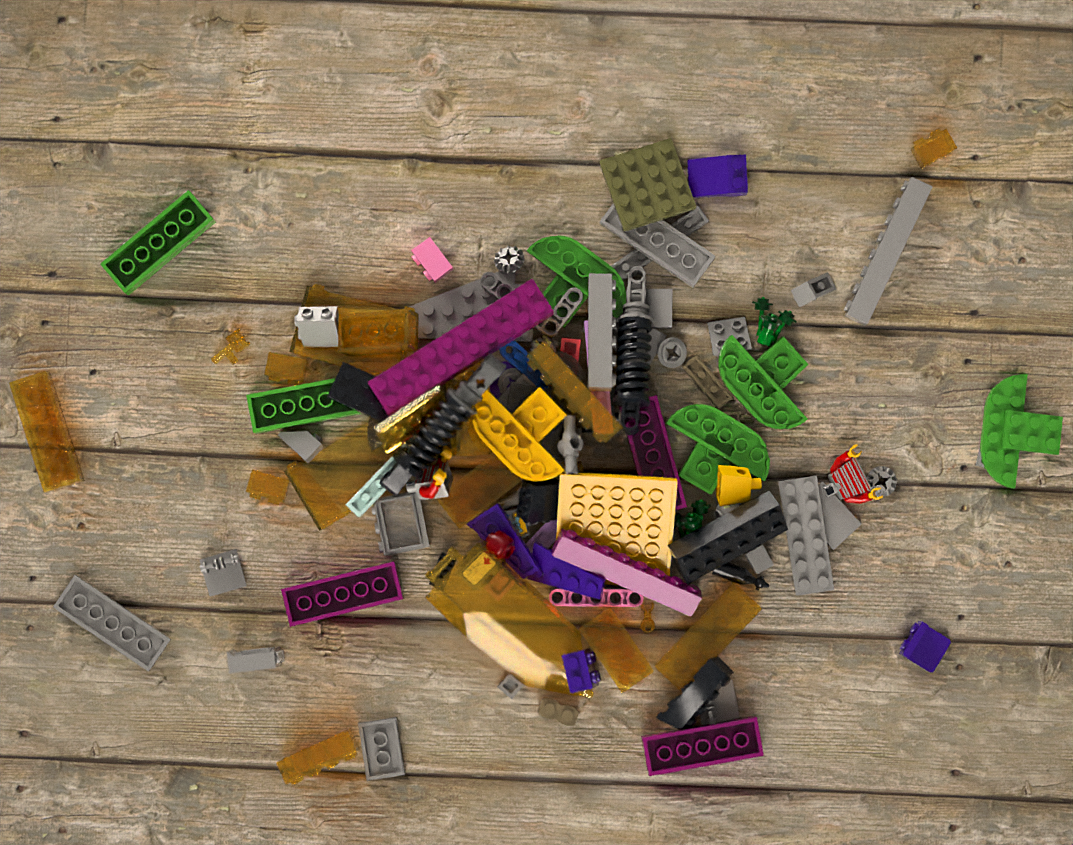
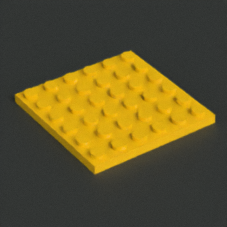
(621, 512)

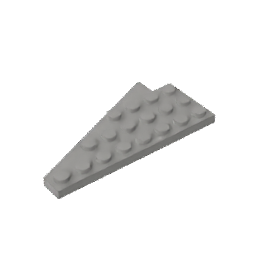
(457, 305)

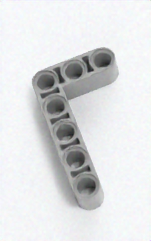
(555, 319)

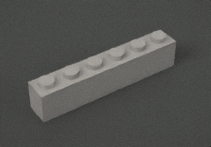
(600, 332)

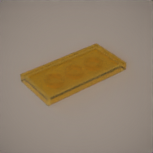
(403, 423)

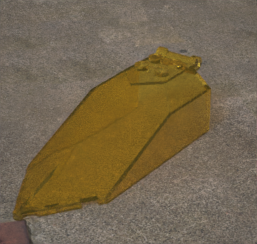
(506, 618)

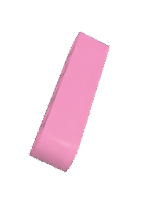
(605, 600)

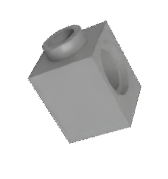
(759, 559)

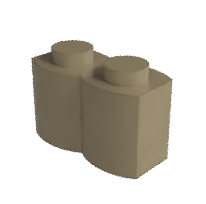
(563, 713)

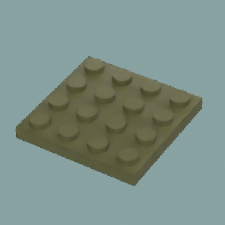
(647, 184)

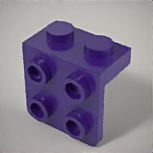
(924, 646)
(581, 670)

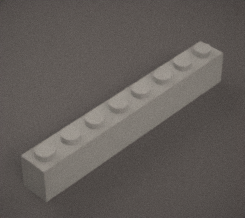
(888, 250)

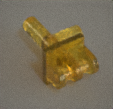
(233, 345)

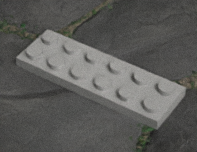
(664, 246)
(806, 535)
(112, 623)

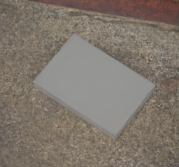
(837, 519)
(381, 748)

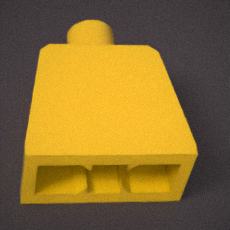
(735, 485)

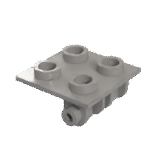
(722, 329)
(222, 572)
(723, 707)

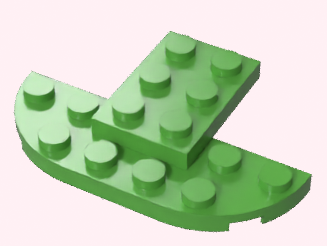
(573, 265)
(761, 382)
(1011, 430)
(718, 442)

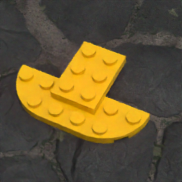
(517, 435)

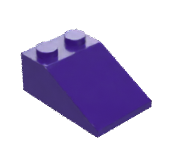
(718, 176)

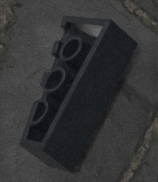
(697, 694)

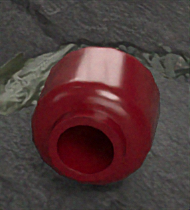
(500, 544)

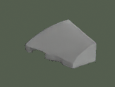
(660, 307)

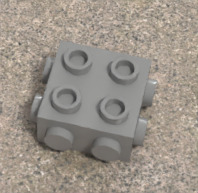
(318, 326)

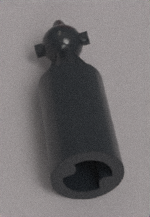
(739, 575)

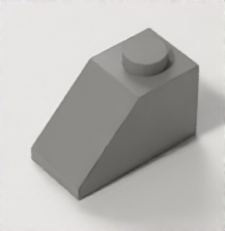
(813, 289)
(303, 443)

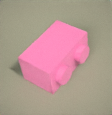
(432, 260)

